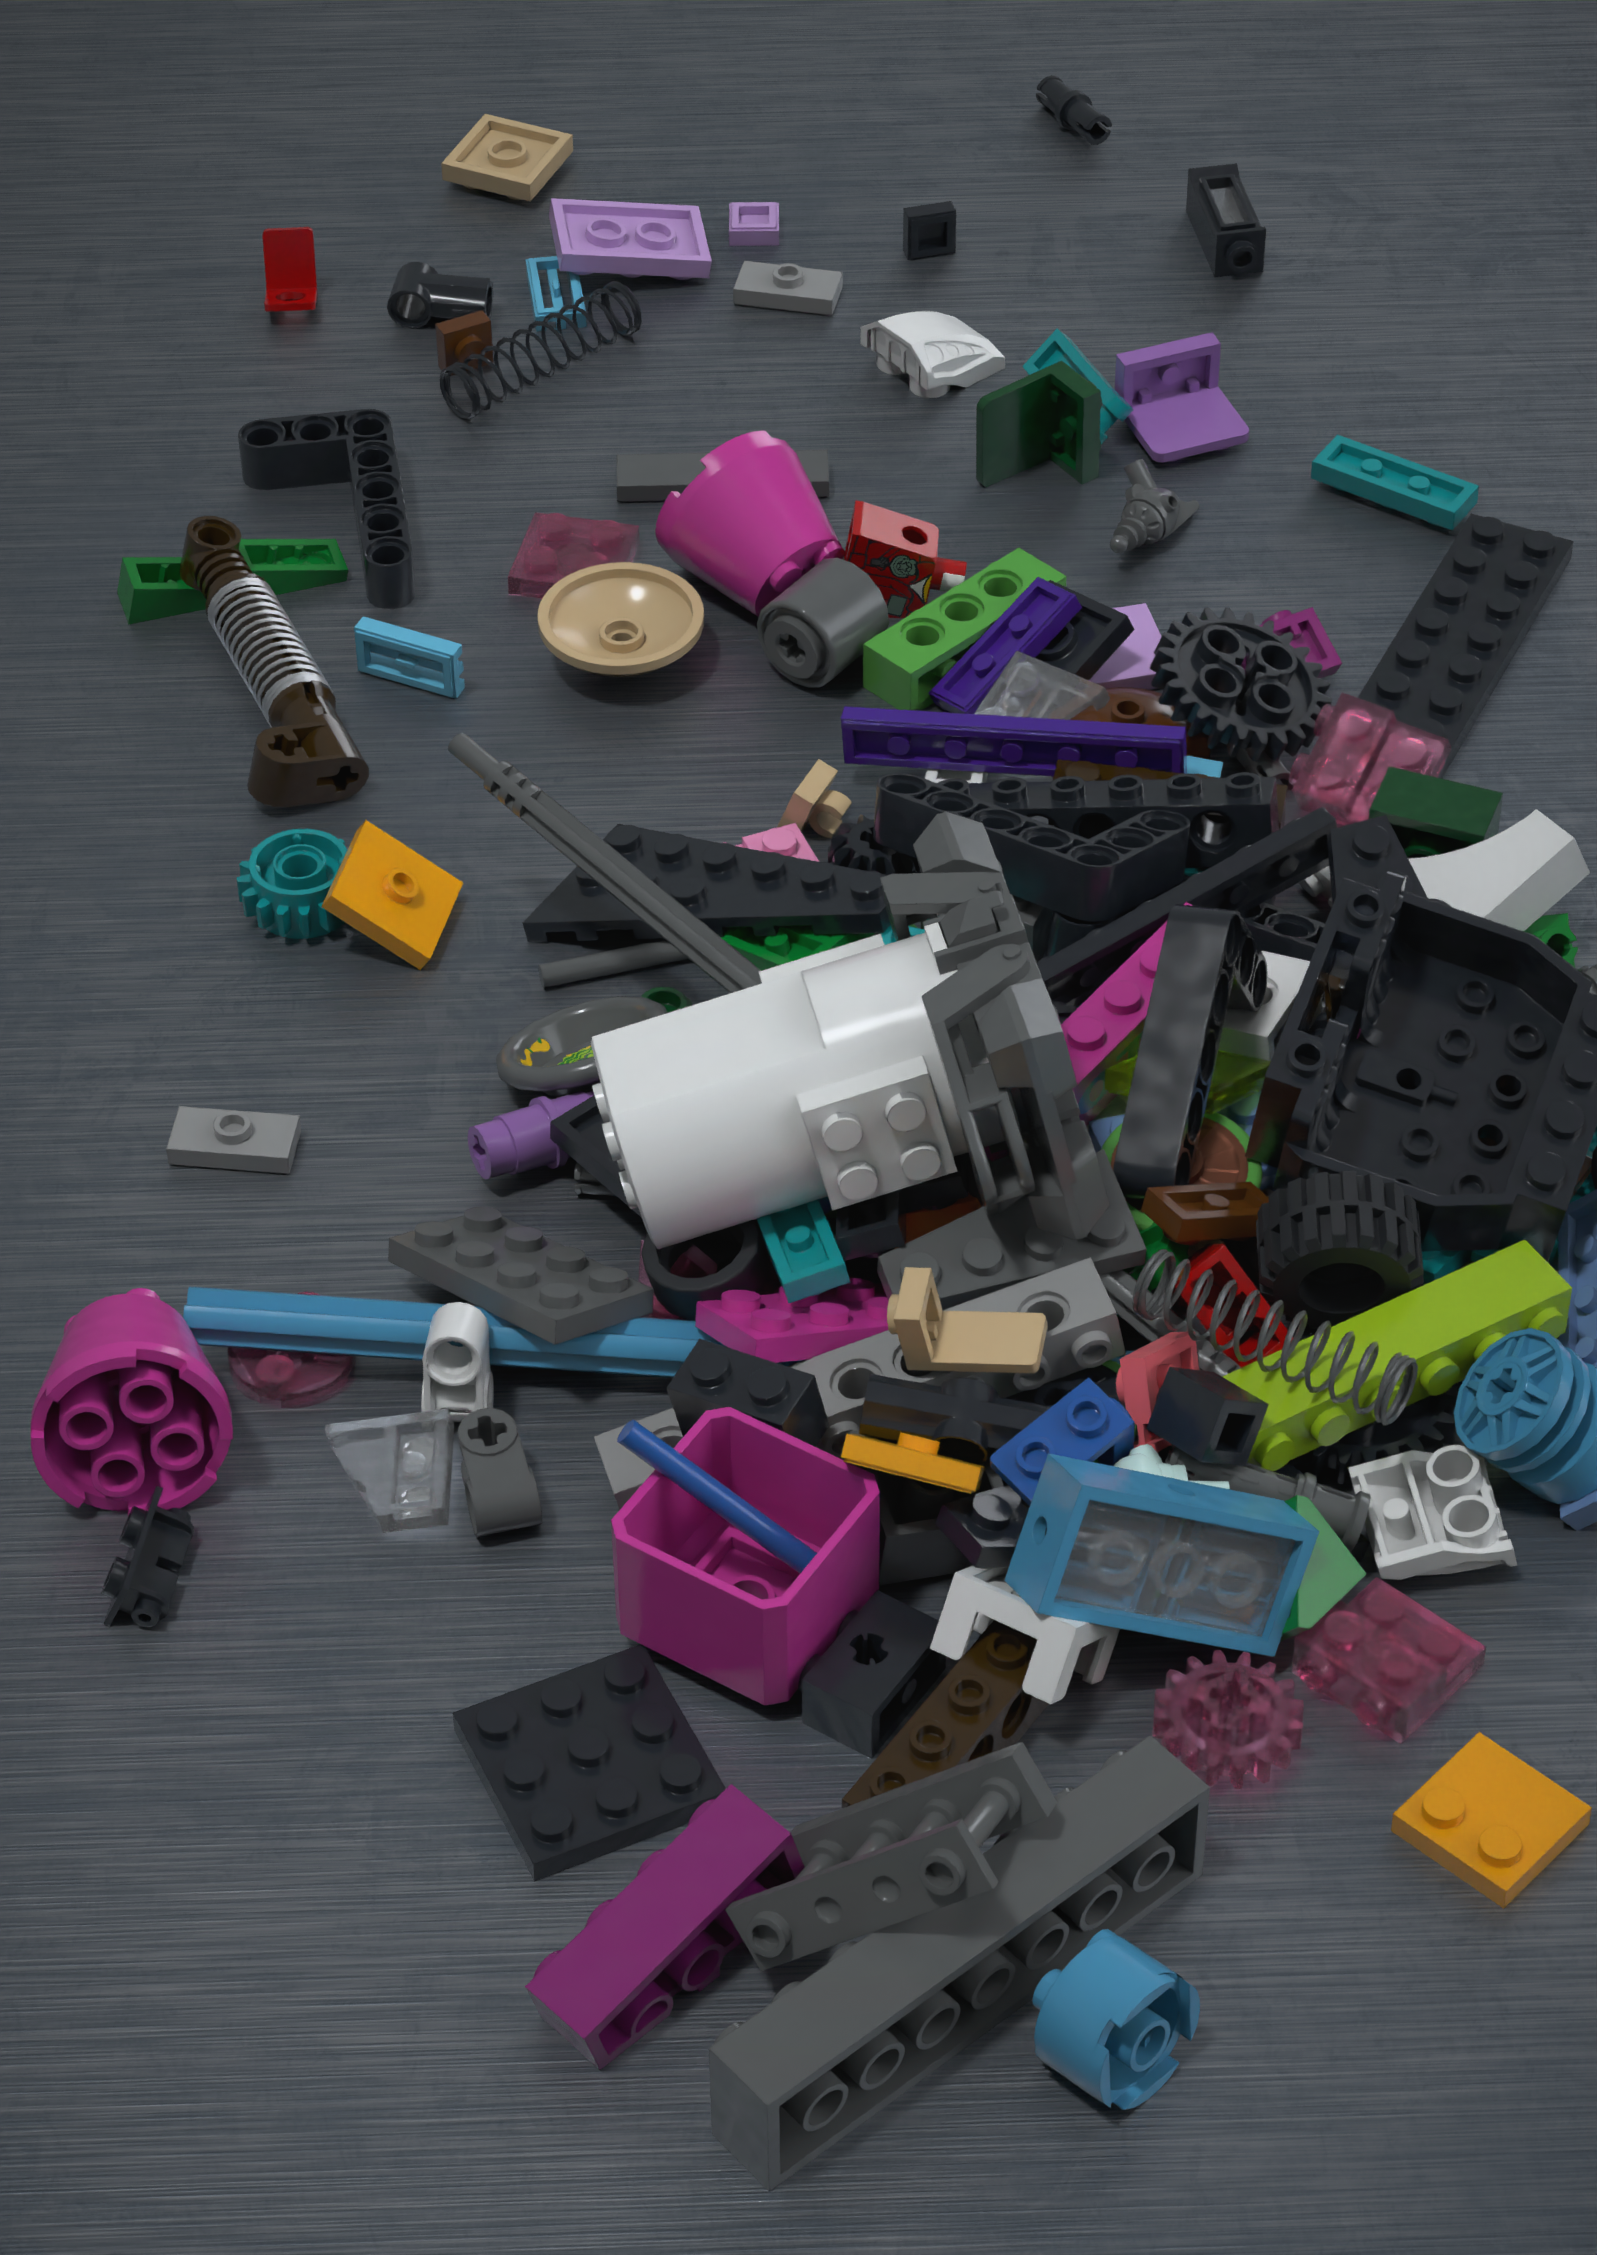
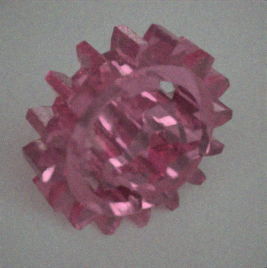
(1228, 1718)

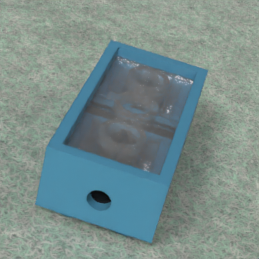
(1160, 1555)

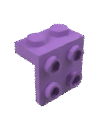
(1178, 399)

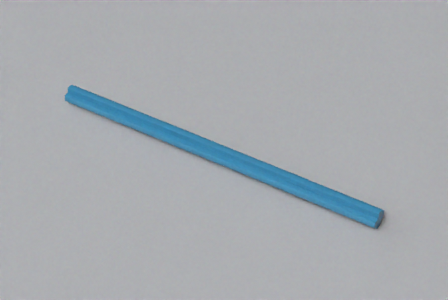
(402, 1327)

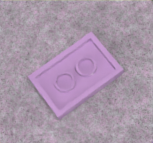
(629, 238)

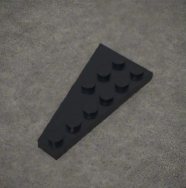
(719, 887)

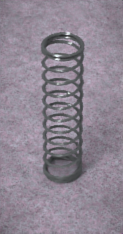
(1164, 1292)

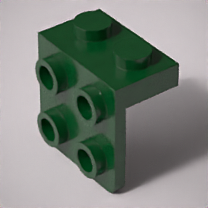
(1037, 420)

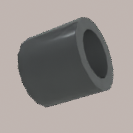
(822, 622)

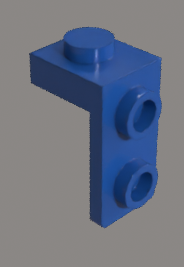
(1078, 1426)

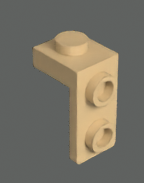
(961, 1339)

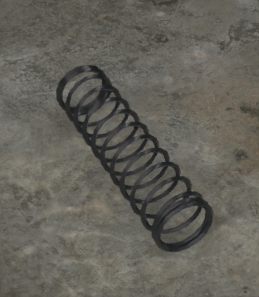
(469, 384)

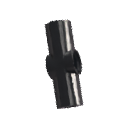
(959, 1414)

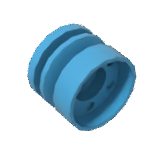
(1533, 1414)

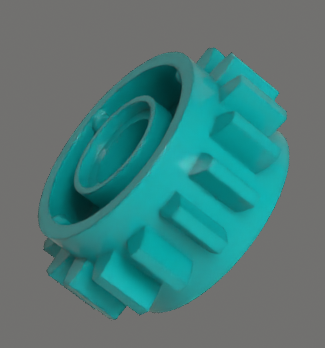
(290, 881)

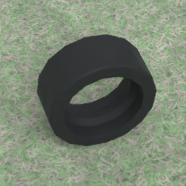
(680, 1294)

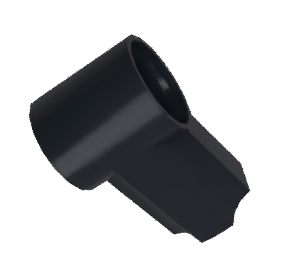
(425, 295)

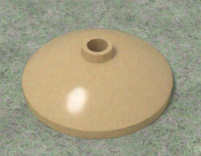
(620, 619)

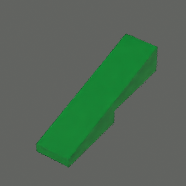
(154, 590)

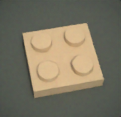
(507, 157)

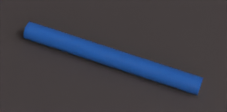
(715, 1496)

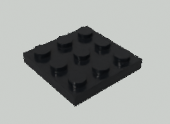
(588, 1761)

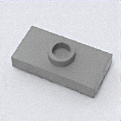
(788, 287)
(234, 1139)

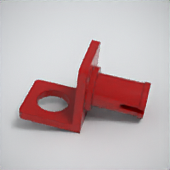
(289, 269)

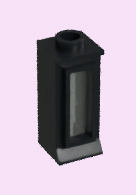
(1225, 220)

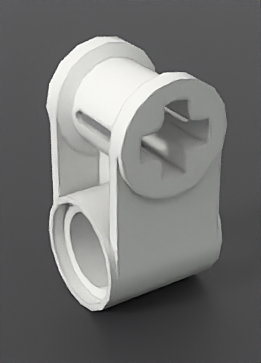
(457, 1375)

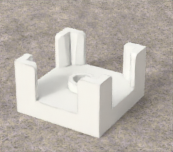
(1062, 1644)

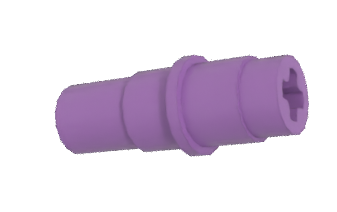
(521, 1138)

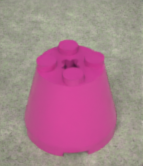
(748, 521)
(130, 1408)

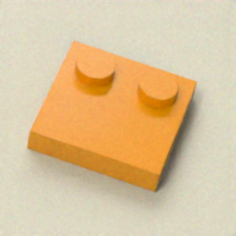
(1491, 1819)

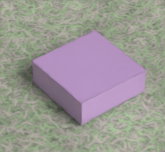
(753, 224)

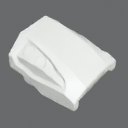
(932, 350)
(1432, 1513)

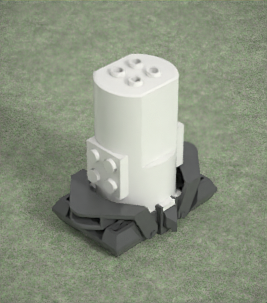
(861, 1070)

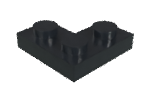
(880, 1222)

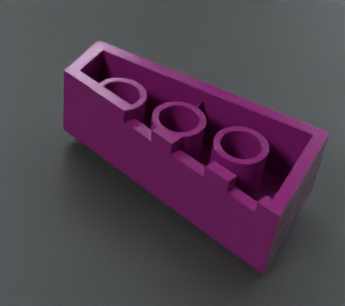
(663, 1929)

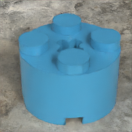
(1114, 2020)

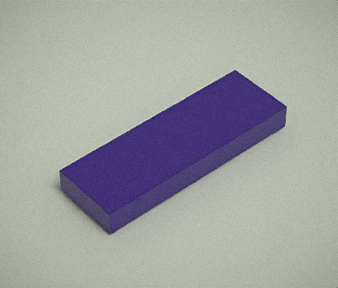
(1023, 628)

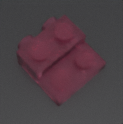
(1354, 754)
(1386, 1659)

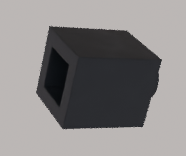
(1207, 1416)

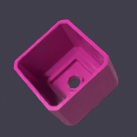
(720, 1598)

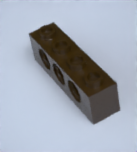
(964, 1718)

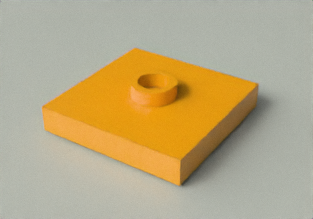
(392, 895)
(914, 1459)

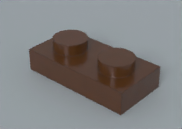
(1205, 1211)

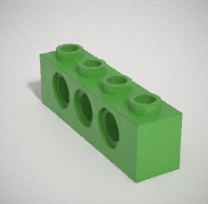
(921, 649)

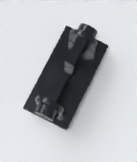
(136, 1581)

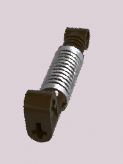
(307, 749)

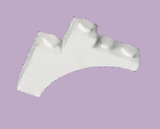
(1501, 878)

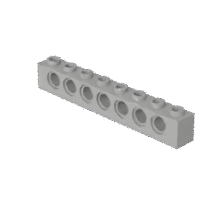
(1079, 1336)

